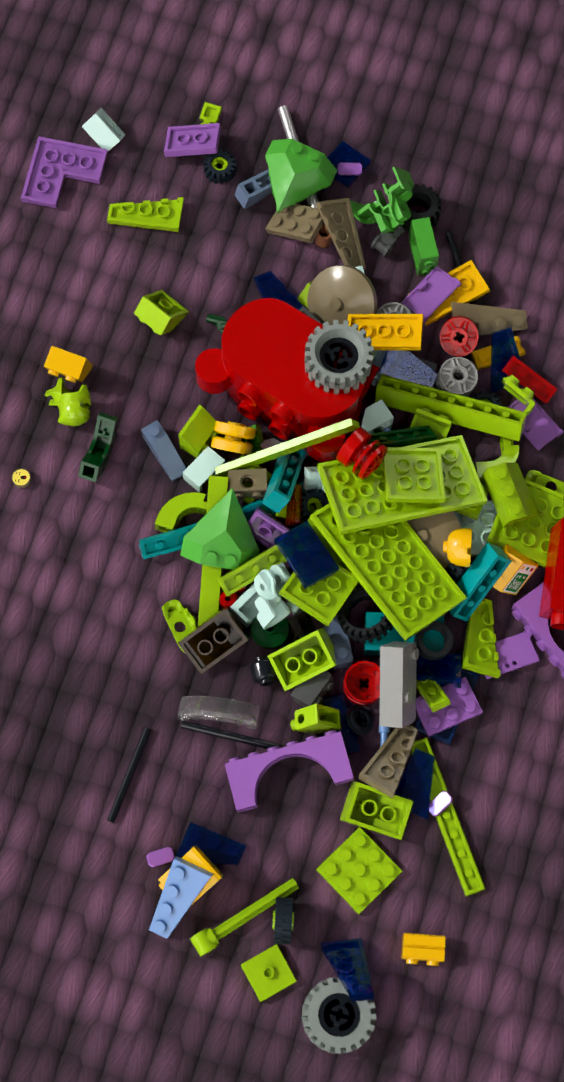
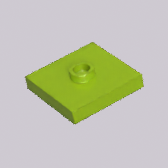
(268, 973)

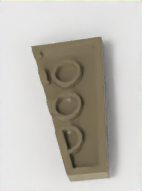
(342, 228)
(489, 318)
(389, 762)

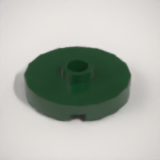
(271, 639)

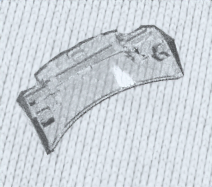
(219, 710)

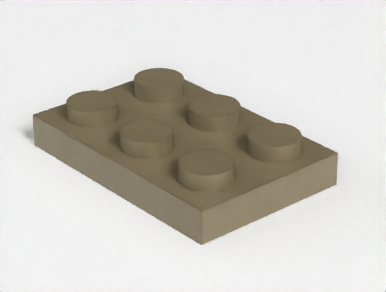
(297, 223)

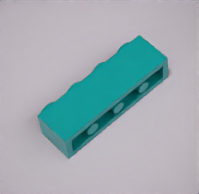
(283, 480)
(480, 579)

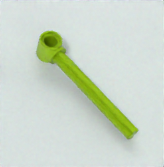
(208, 939)

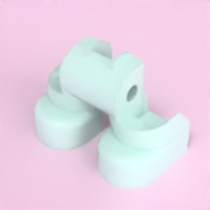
(269, 603)

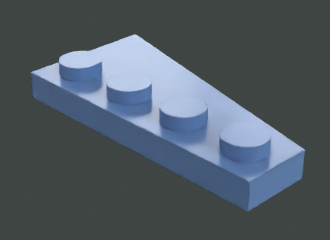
(179, 892)

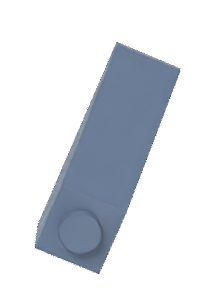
(253, 189)
(163, 450)
(341, 645)

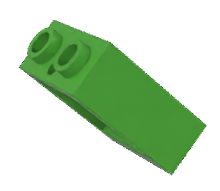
(423, 246)

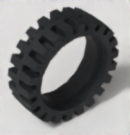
(361, 633)

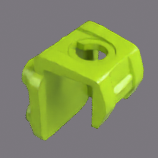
(523, 395)

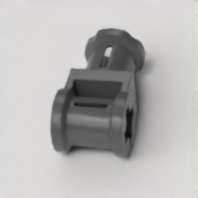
(386, 242)

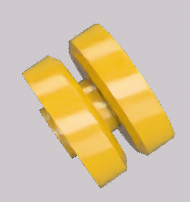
(234, 434)

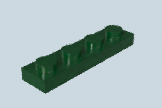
(405, 437)

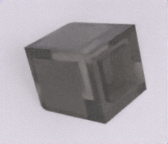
(301, 625)

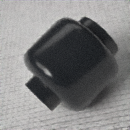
(263, 671)

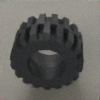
(428, 199)

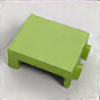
(439, 424)

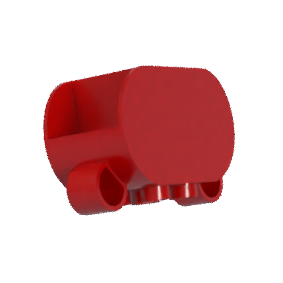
(267, 375)

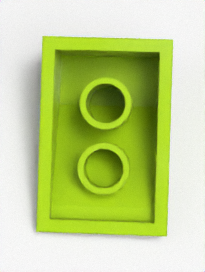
(376, 811)

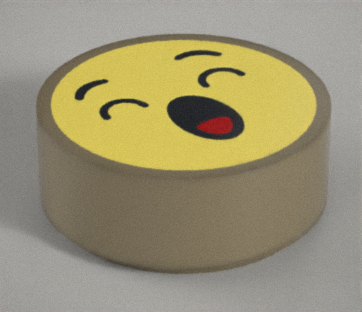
(21, 478)

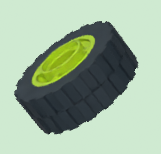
(283, 920)

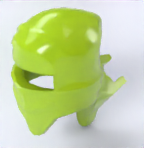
(72, 405)

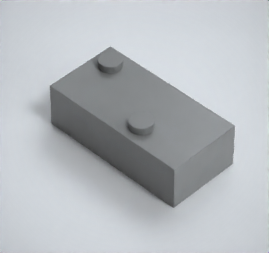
(398, 684)

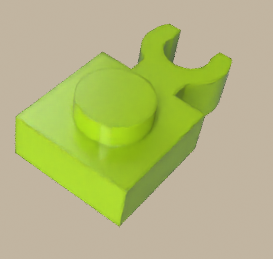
(210, 113)

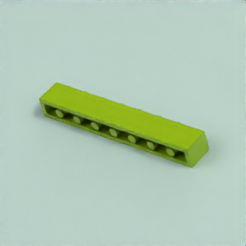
(460, 409)

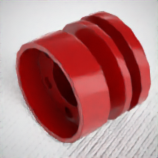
(464, 326)
(362, 453)
(362, 671)

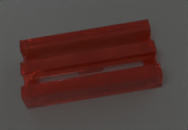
(294, 506)

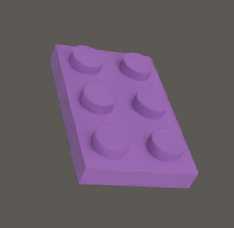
(192, 140)
(461, 708)

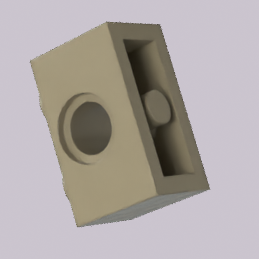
(257, 477)

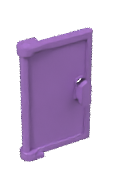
(435, 290)
(539, 424)
(515, 649)

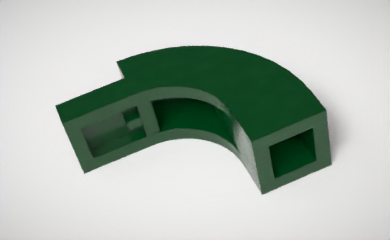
(100, 449)

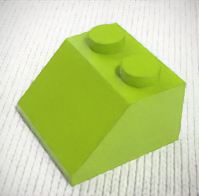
(160, 312)
(197, 432)

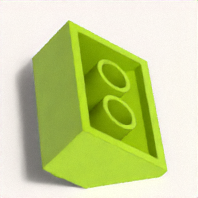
(509, 493)
(303, 659)

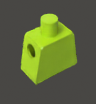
(308, 720)

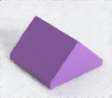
(266, 527)

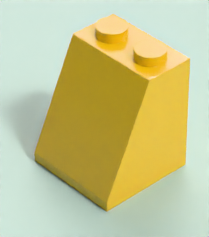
(199, 859)

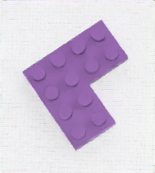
(55, 161)

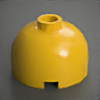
(459, 547)

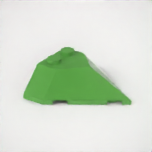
(296, 172)
(221, 536)

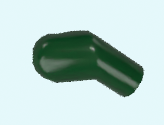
(219, 321)

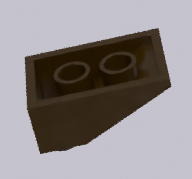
(214, 639)

